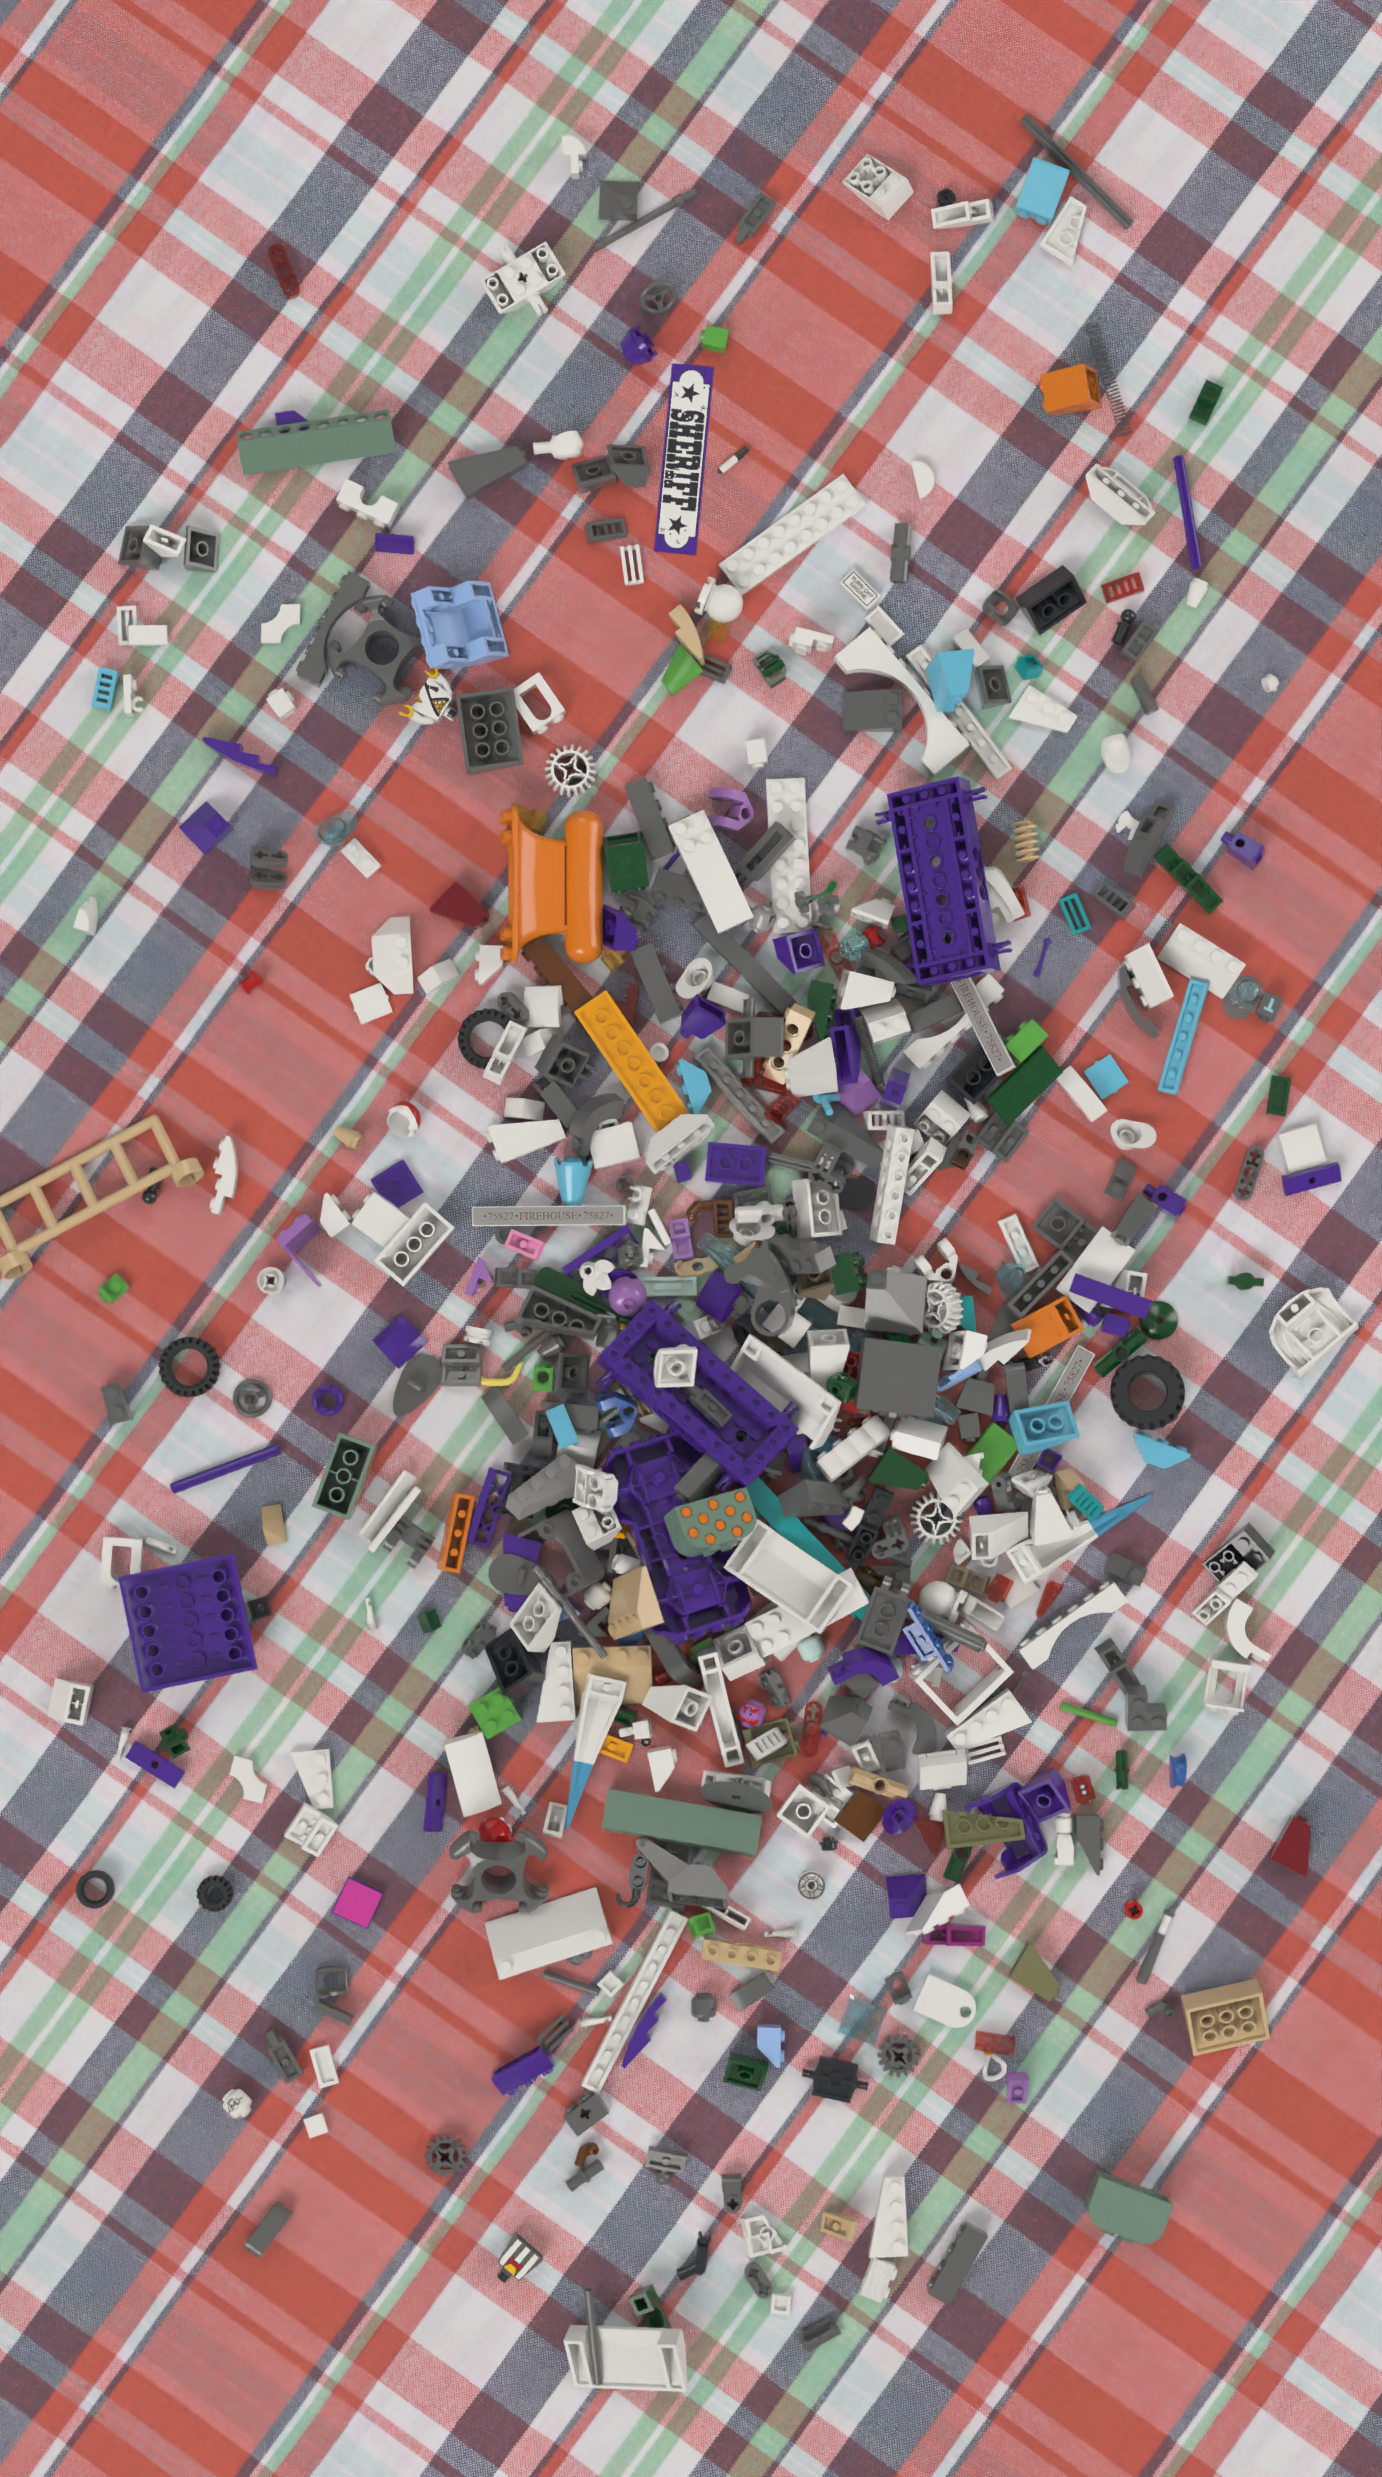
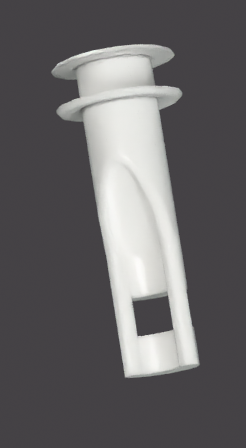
(159, 1545)
(370, 1617)
(123, 1739)
(512, 1797)
(782, 1933)
(592, 2021)

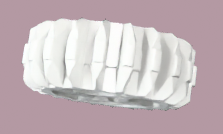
(578, 773)
(944, 1311)
(933, 1535)

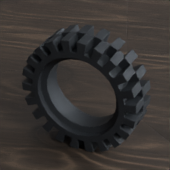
(467, 1027)
(168, 1356)

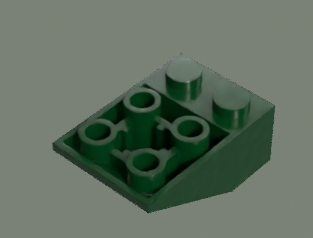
(819, 1000)
(849, 1273)

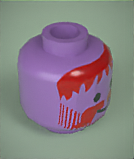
(751, 1713)

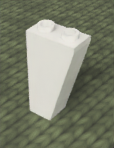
(523, 1138)

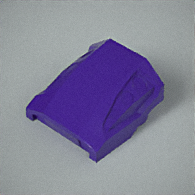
(400, 1341)

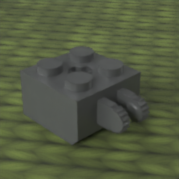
(564, 1061)

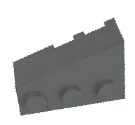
(813, 1499)

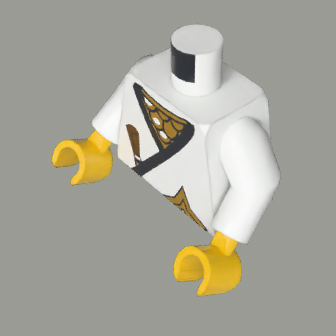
(432, 701)

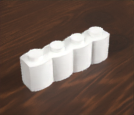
(852, 1449)

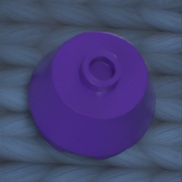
(637, 347)

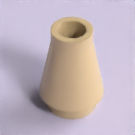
(349, 1137)

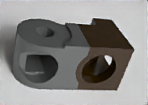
(964, 1151)

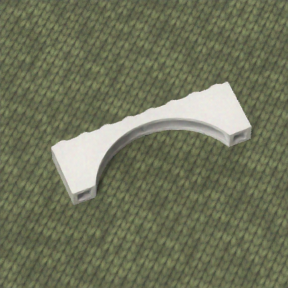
(871, 655)

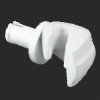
(562, 446)

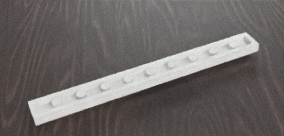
(634, 2001)

